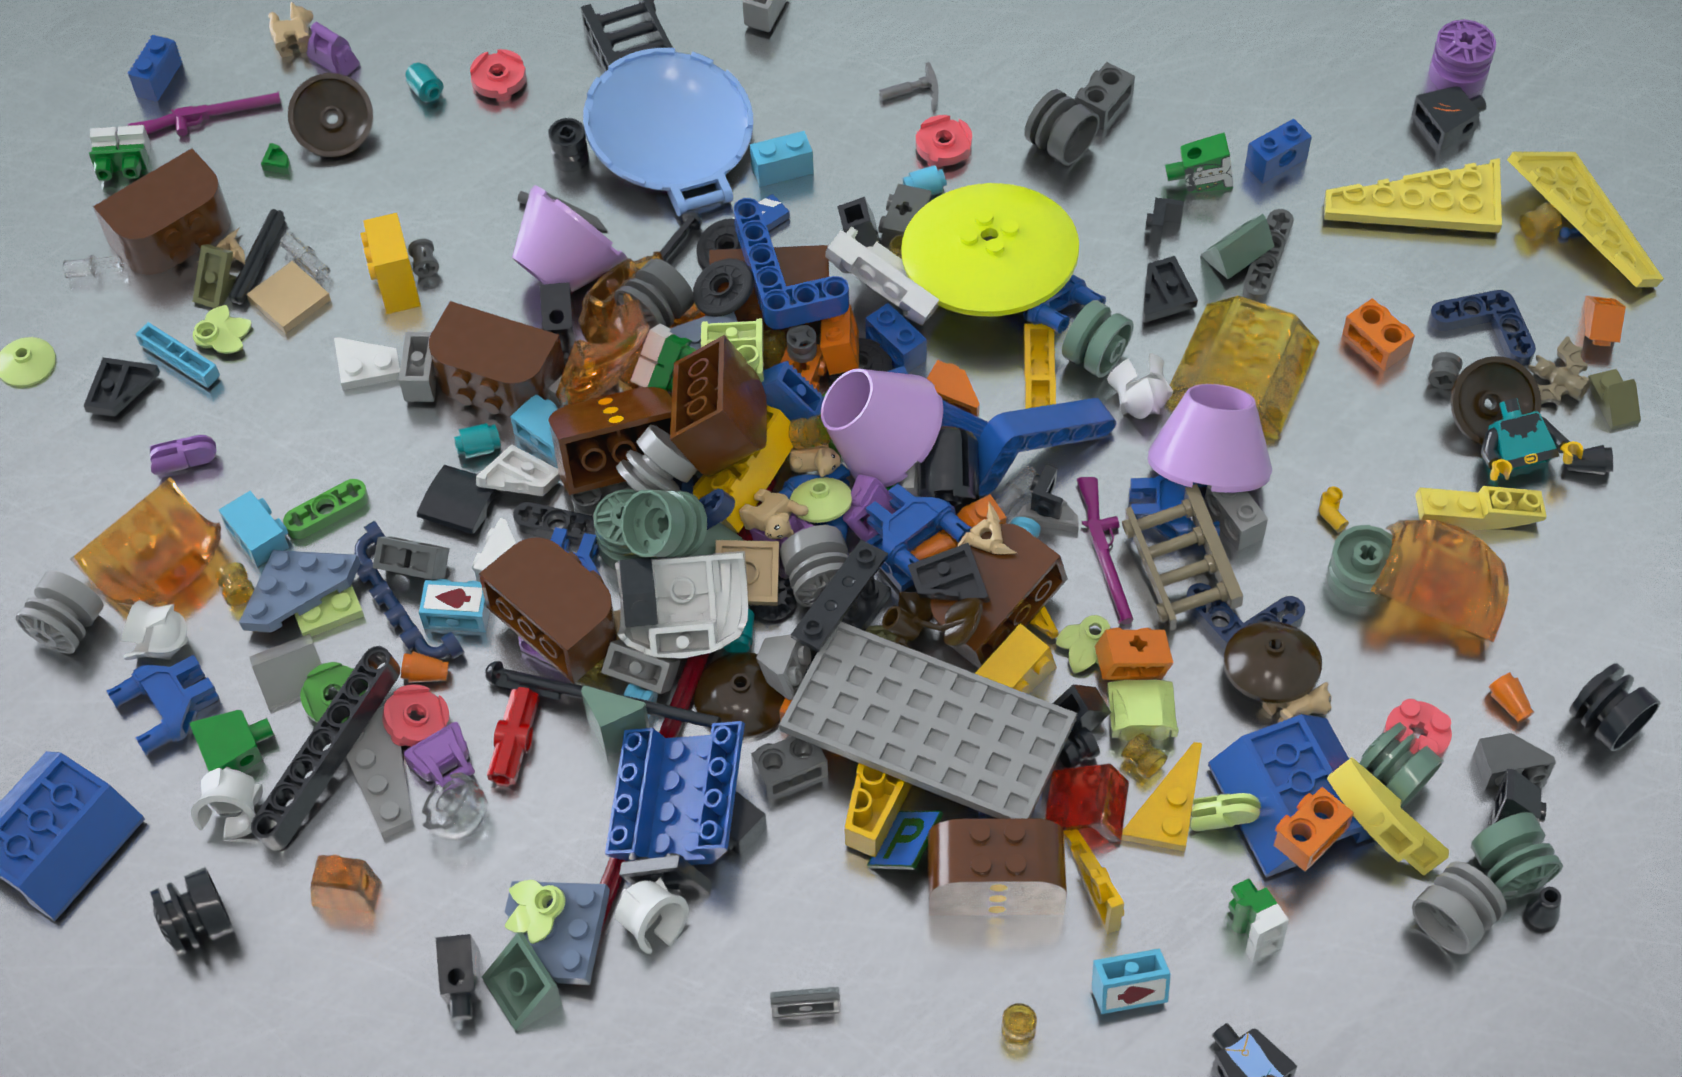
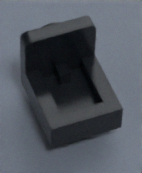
(1164, 211)
(1042, 498)

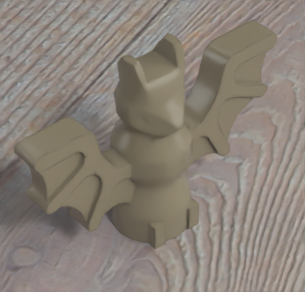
(1562, 379)

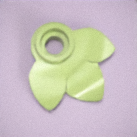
(222, 330)
(1082, 642)
(532, 912)

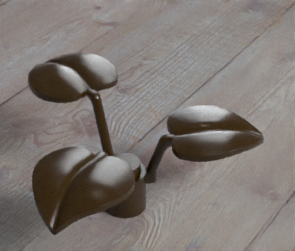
(916, 613)

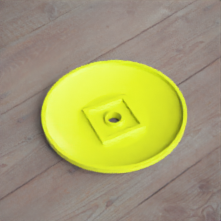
(1014, 272)

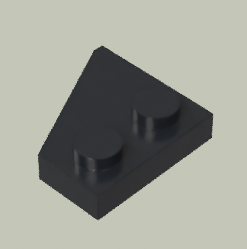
(1166, 290)
(117, 385)
(949, 576)
(671, 868)

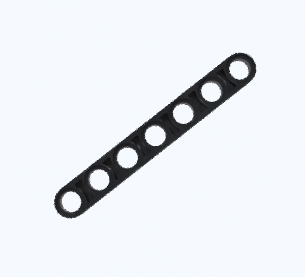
(325, 763)

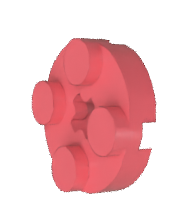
(500, 86)
(944, 153)
(399, 707)
(1429, 719)

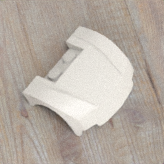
(881, 273)
(697, 603)

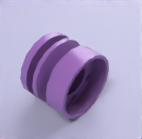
(1462, 56)

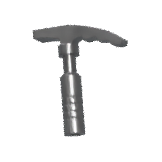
(907, 87)

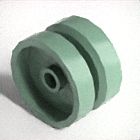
(1097, 338)
(1357, 564)

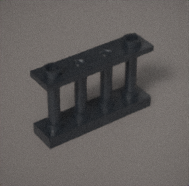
(604, 42)
(848, 598)

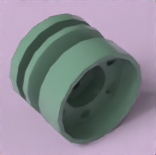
(663, 523)
(608, 528)
(1398, 766)
(1516, 855)

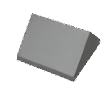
(284, 670)

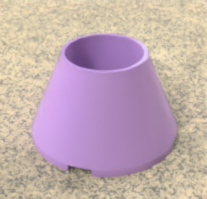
(561, 245)
(882, 422)
(1213, 441)

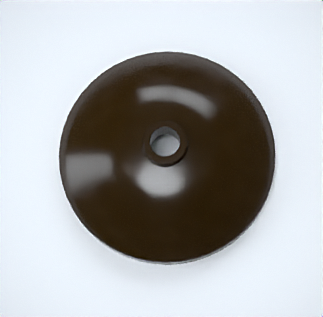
(327, 96)
(1496, 380)
(1271, 673)
(753, 704)

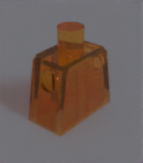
(340, 884)

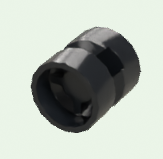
(568, 144)

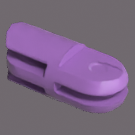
(181, 454)

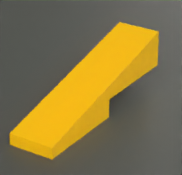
(1039, 366)

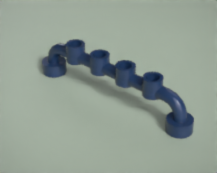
(397, 614)

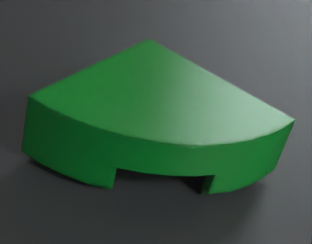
(276, 160)

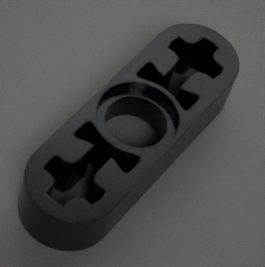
(549, 514)

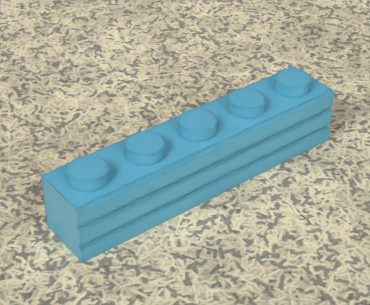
(177, 354)

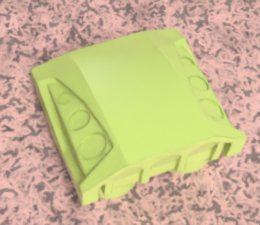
(745, 336)
(1142, 708)

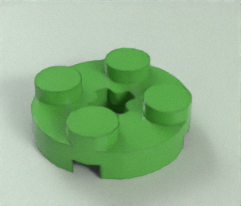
(317, 685)

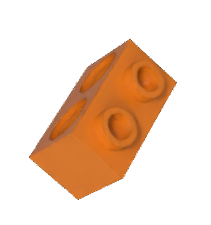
(1378, 334)
(840, 342)
(1318, 832)

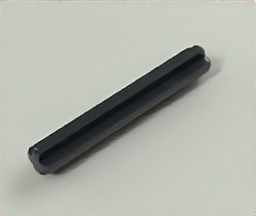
(256, 256)

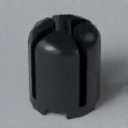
(951, 468)

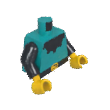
(1524, 441)

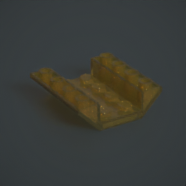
(1250, 350)

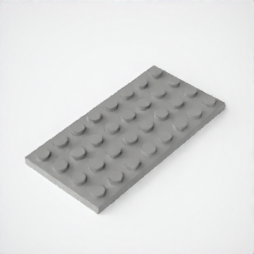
(929, 723)

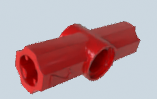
(513, 736)

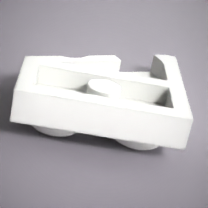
(365, 363)
(518, 473)

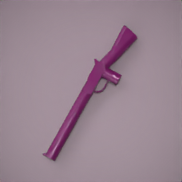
(192, 116)
(1095, 528)

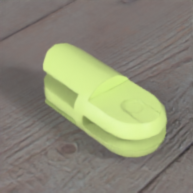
(1224, 811)

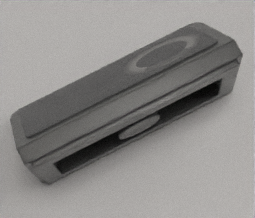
(805, 1001)

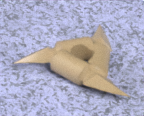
(230, 242)
(995, 542)

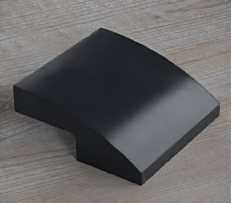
(456, 500)

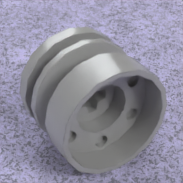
(658, 465)
(812, 560)
(59, 612)
(1459, 907)

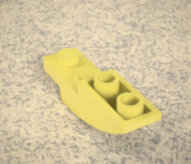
(1483, 509)
(1384, 820)

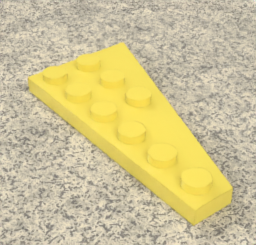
(1578, 197)
(1431, 199)

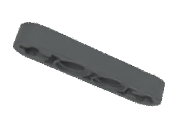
(1272, 257)

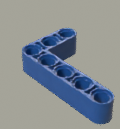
(782, 304)
(1037, 429)

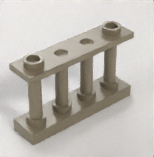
(1202, 534)

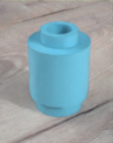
(927, 178)

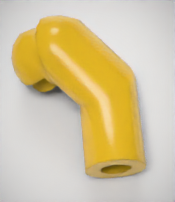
(1329, 508)

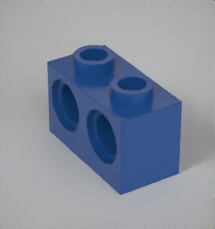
(897, 337)

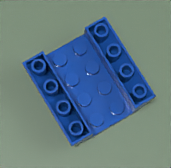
(1280, 769)
(675, 794)
(60, 831)

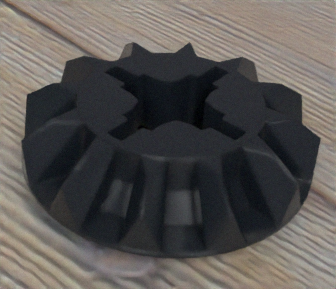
(785, 606)

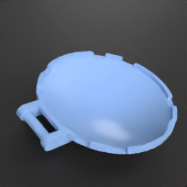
(669, 123)

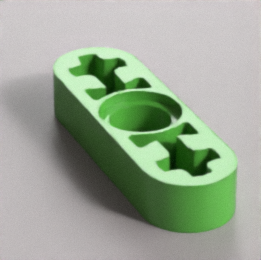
(328, 497)

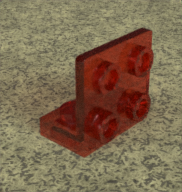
(1089, 799)

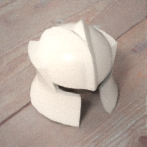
(1144, 395)
(156, 630)
(228, 793)
(642, 906)

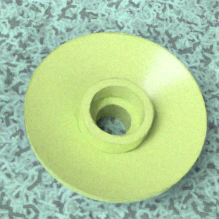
(26, 362)
(824, 497)

